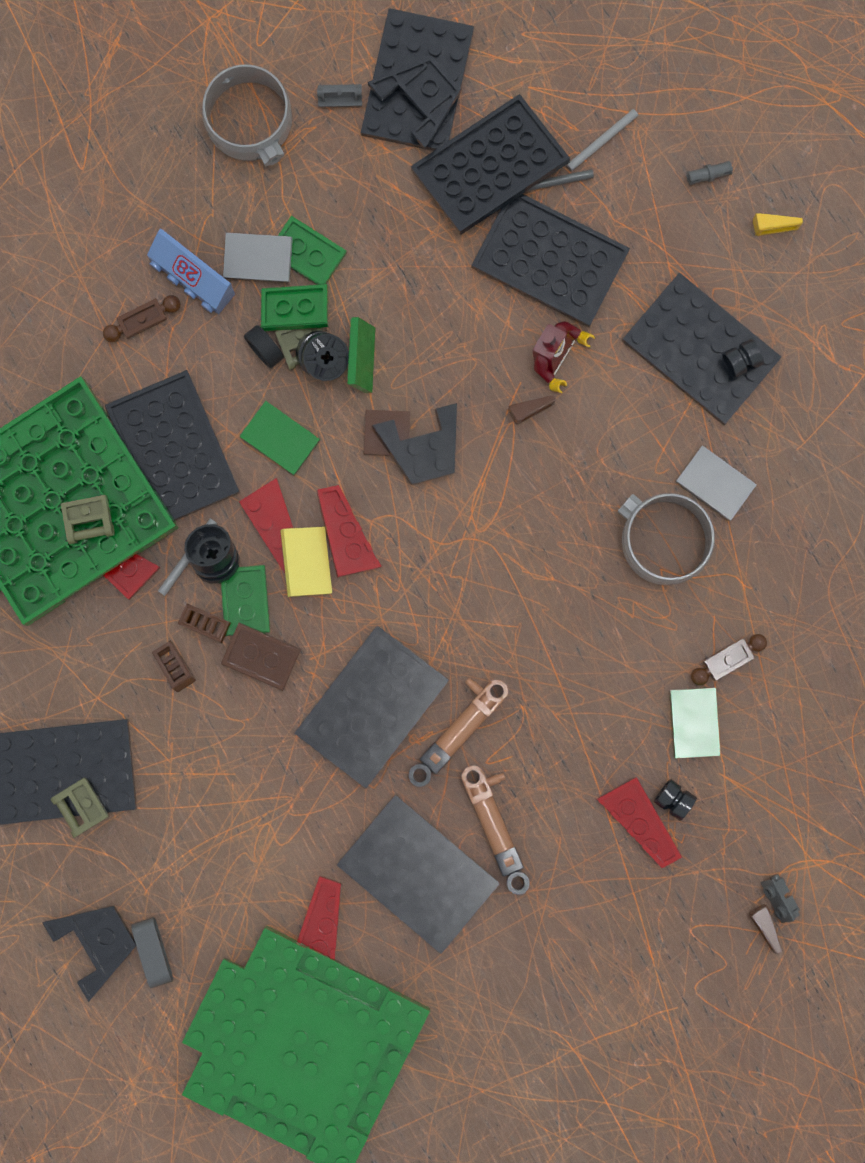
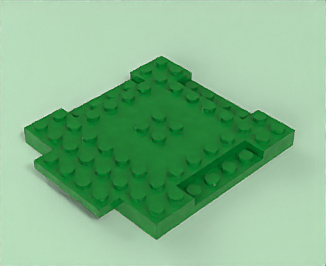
(58, 456)
(300, 1047)

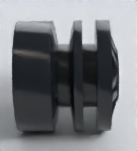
(317, 344)
(212, 553)

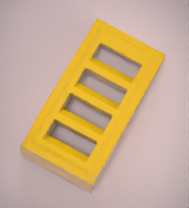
(771, 224)

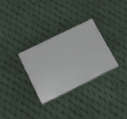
(257, 257)
(716, 483)

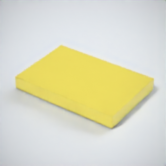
(306, 561)

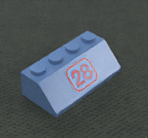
(190, 272)

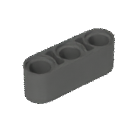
(152, 952)

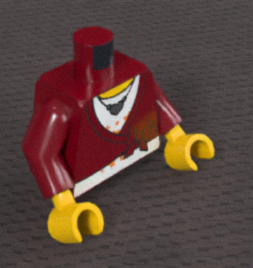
(553, 349)

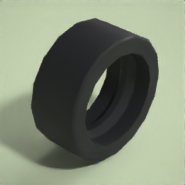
(263, 346)

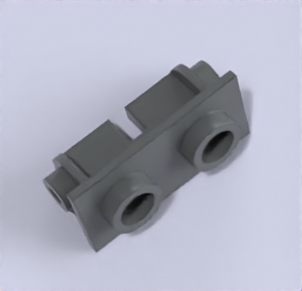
(339, 95)
(784, 908)

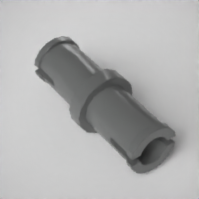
(709, 173)

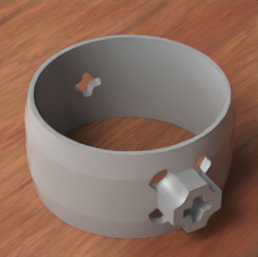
(267, 150)
(634, 505)

